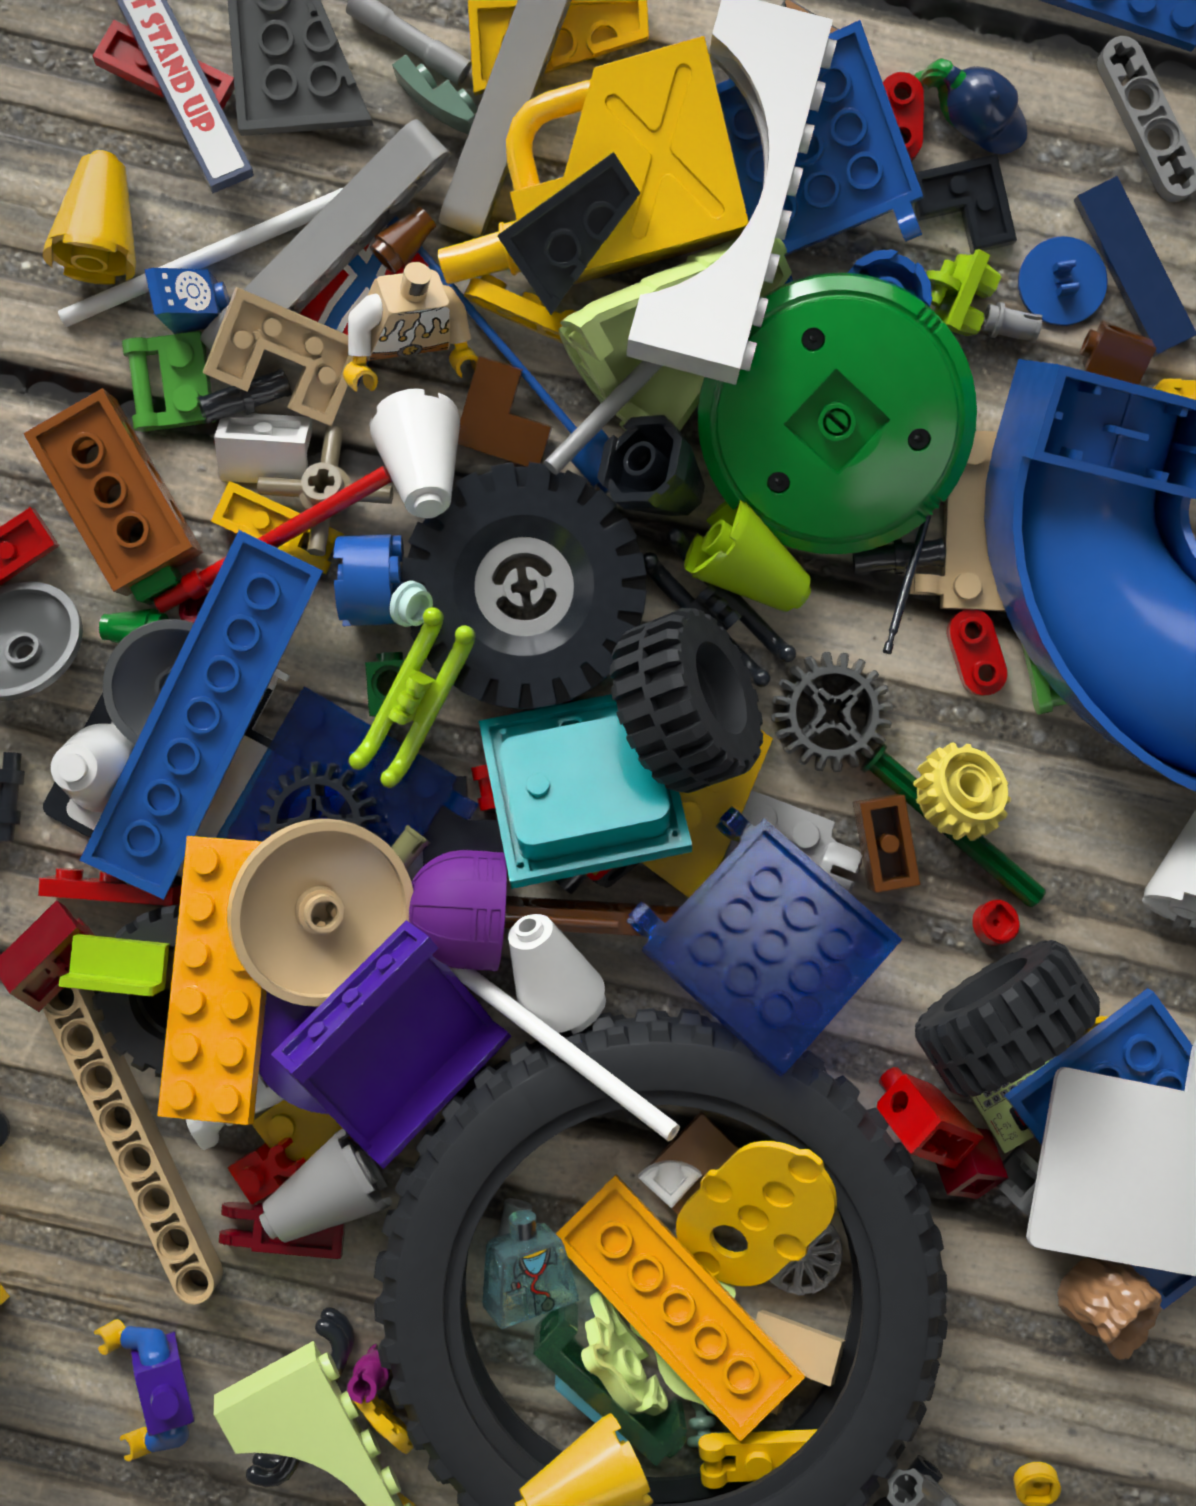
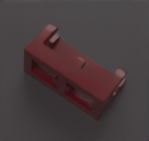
(40, 956)

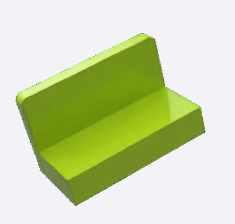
(117, 965)

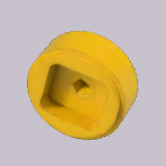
(1037, 1484)

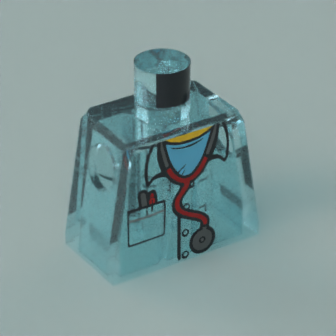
(526, 1272)

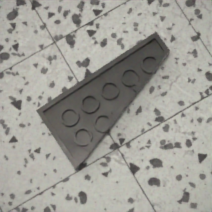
(290, 69)

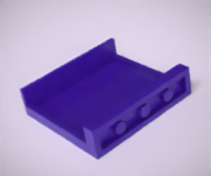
(392, 1044)

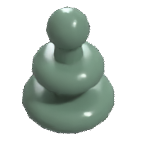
(701, 1423)

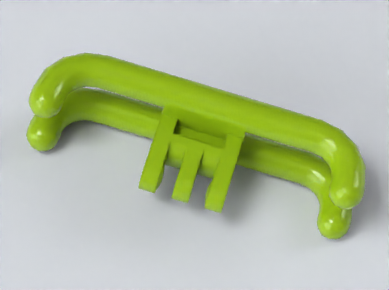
(414, 698)

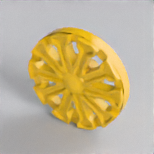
(389, 1426)

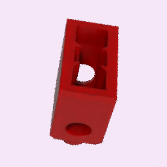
(926, 1119)

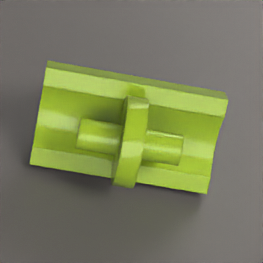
(955, 288)

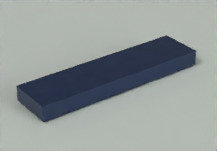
(1134, 265)

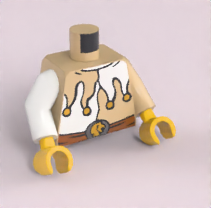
(403, 318)

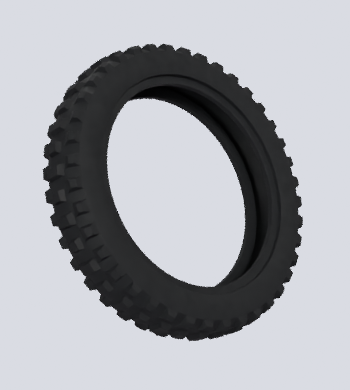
(686, 1062)

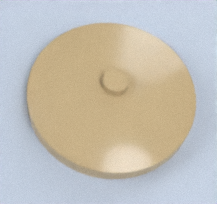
(315, 907)

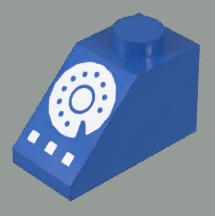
(186, 297)

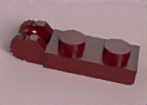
(321, 1244)

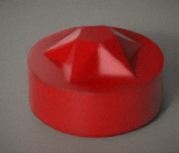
(996, 922)

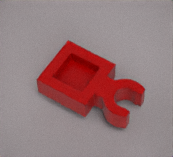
(264, 1170)

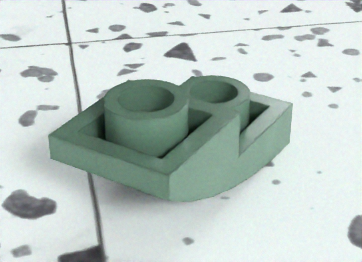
(443, 102)

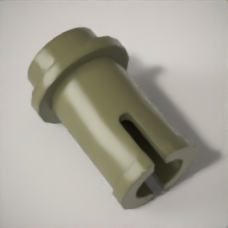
(409, 846)

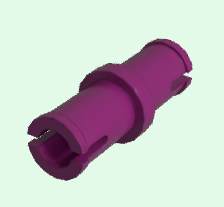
(367, 1377)

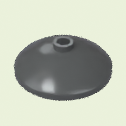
(37, 637)
(138, 672)

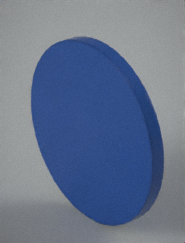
(1062, 281)

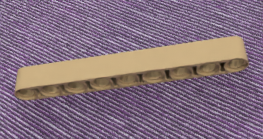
(143, 1134)

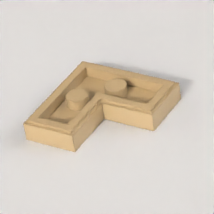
(811, 1349)

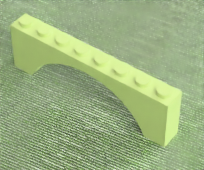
(302, 1414)

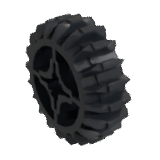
(318, 801)

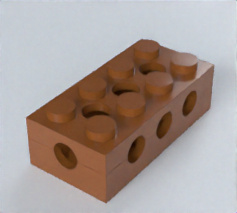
(84, 490)

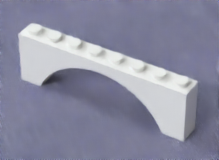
(708, 318)

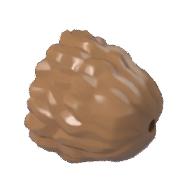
(1110, 1303)

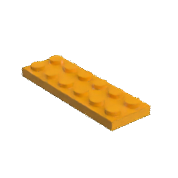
(213, 1000)
(679, 1307)

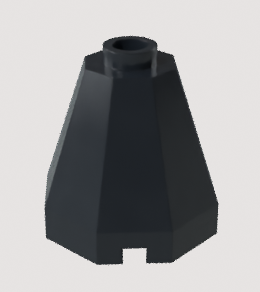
(652, 468)

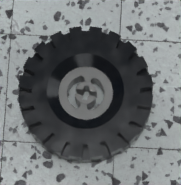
(593, 574)

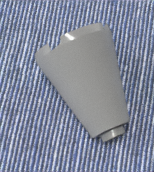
(326, 1191)

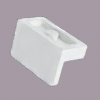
(262, 446)

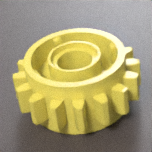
(962, 791)

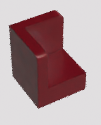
(977, 1172)

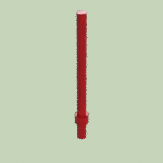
(199, 582)

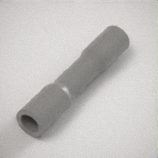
(431, 51)

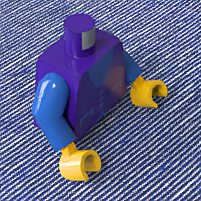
(159, 1385)

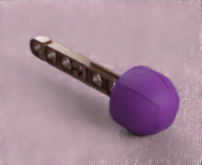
(465, 908)

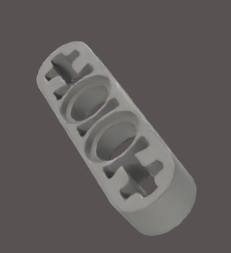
(1140, 122)

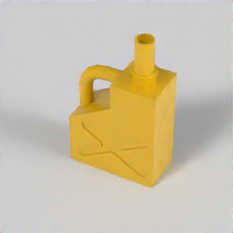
(669, 135)

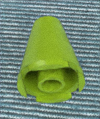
(747, 560)

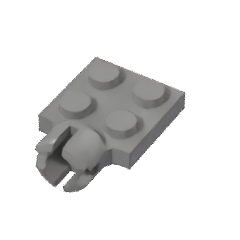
(807, 831)

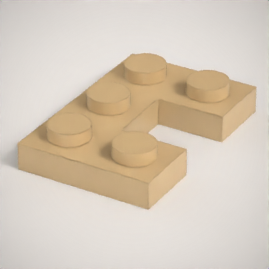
(260, 324)

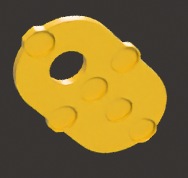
(770, 1195)

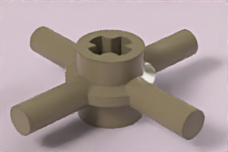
(319, 483)

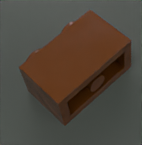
(886, 843)

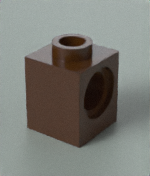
(1117, 353)

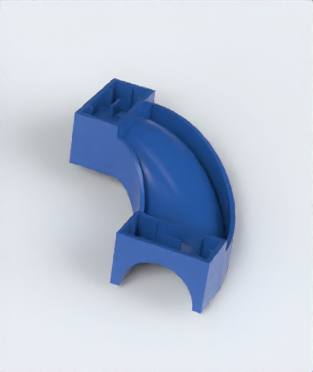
(1101, 552)

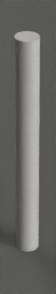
(601, 416)

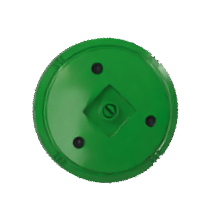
(846, 415)

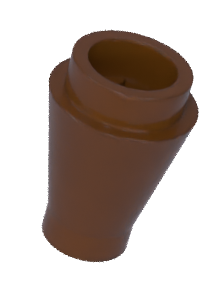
(402, 240)

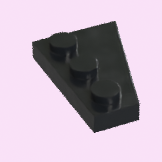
(568, 229)

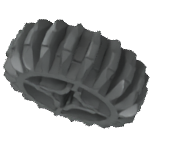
(846, 728)

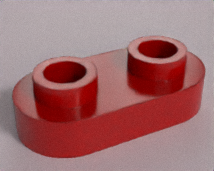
(908, 112)
(973, 653)

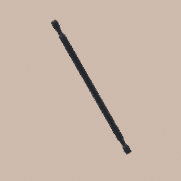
(906, 585)

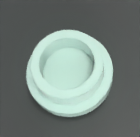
(409, 604)

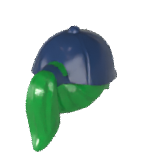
(978, 104)

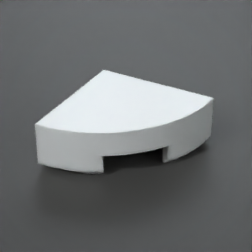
(670, 1179)

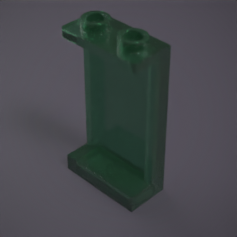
(561, 1353)

